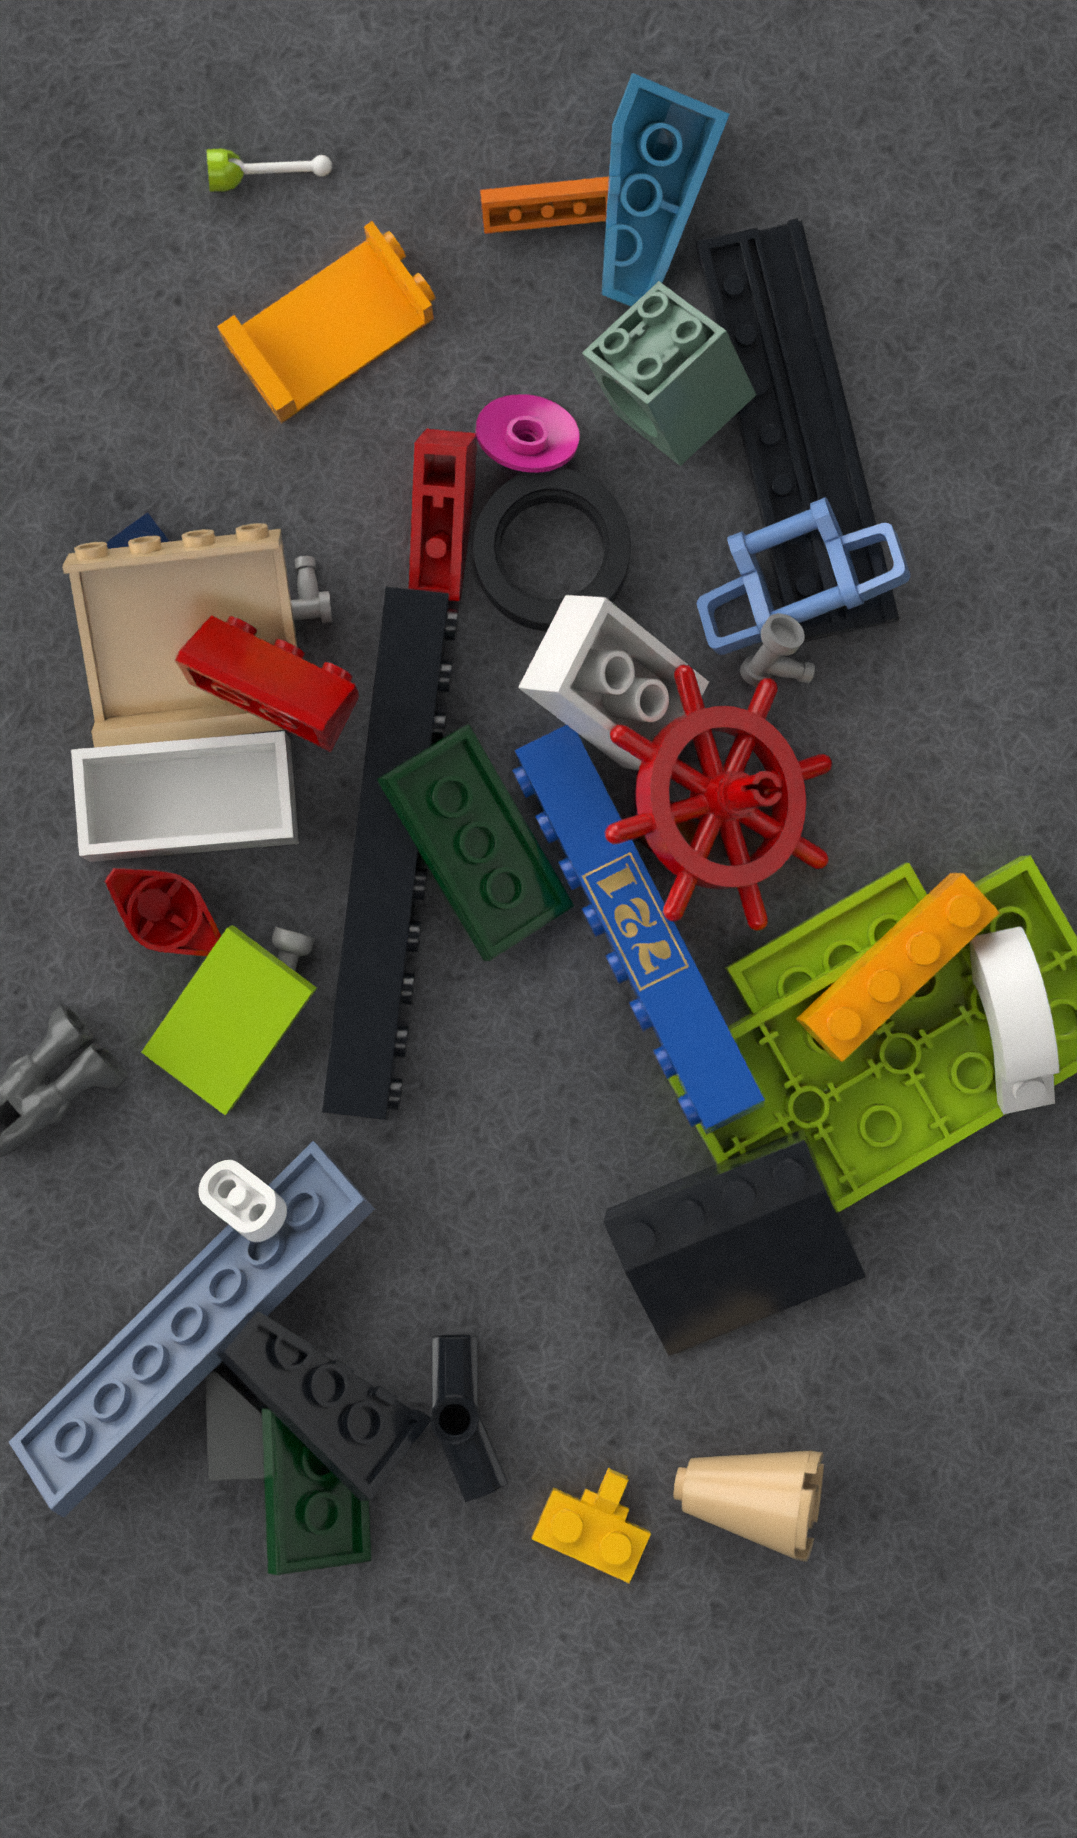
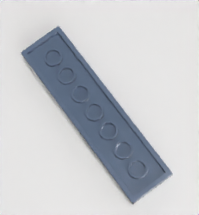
(176, 1335)

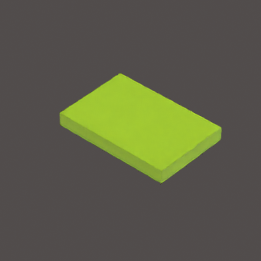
(228, 1019)

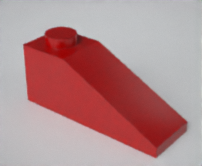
(441, 510)

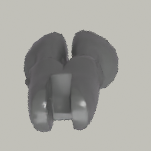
(48, 1103)

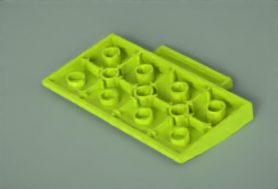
(918, 1076)

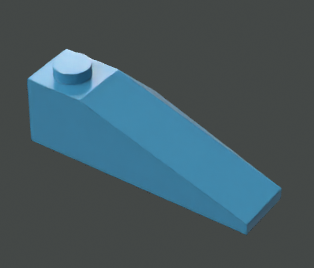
(655, 173)

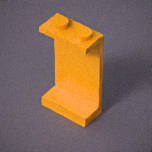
(331, 324)

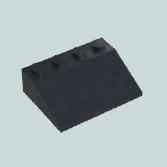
(733, 1243)

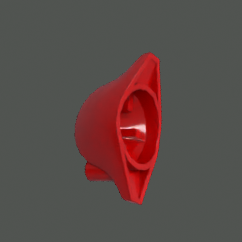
(163, 911)

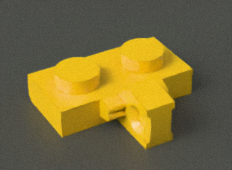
(594, 1528)

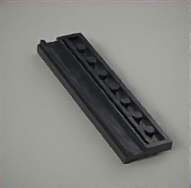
(799, 421)

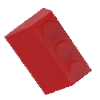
(269, 680)

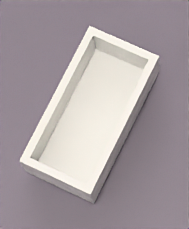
(184, 796)

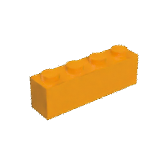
(897, 965)

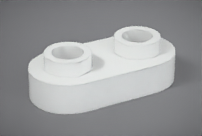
(242, 1200)

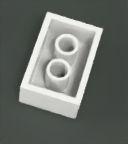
(605, 672)

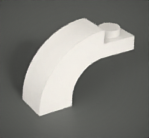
(1017, 1019)

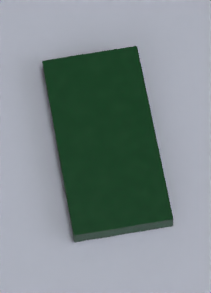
(476, 842)

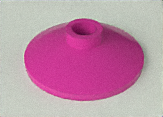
(527, 433)

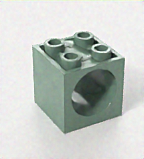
(670, 373)

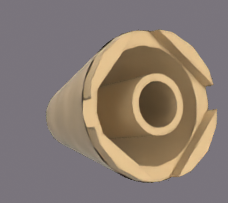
(757, 1496)

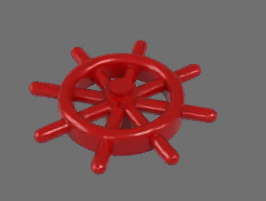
(720, 798)

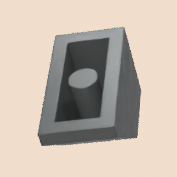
(232, 1429)

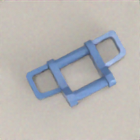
(753, 582)

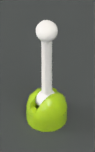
(227, 169)

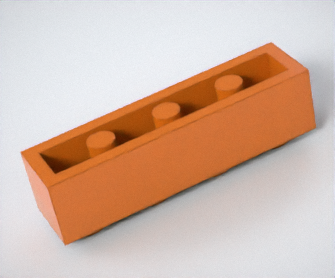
(544, 205)

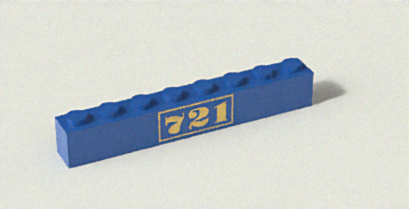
(643, 941)

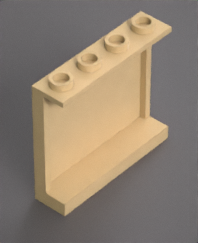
(144, 606)

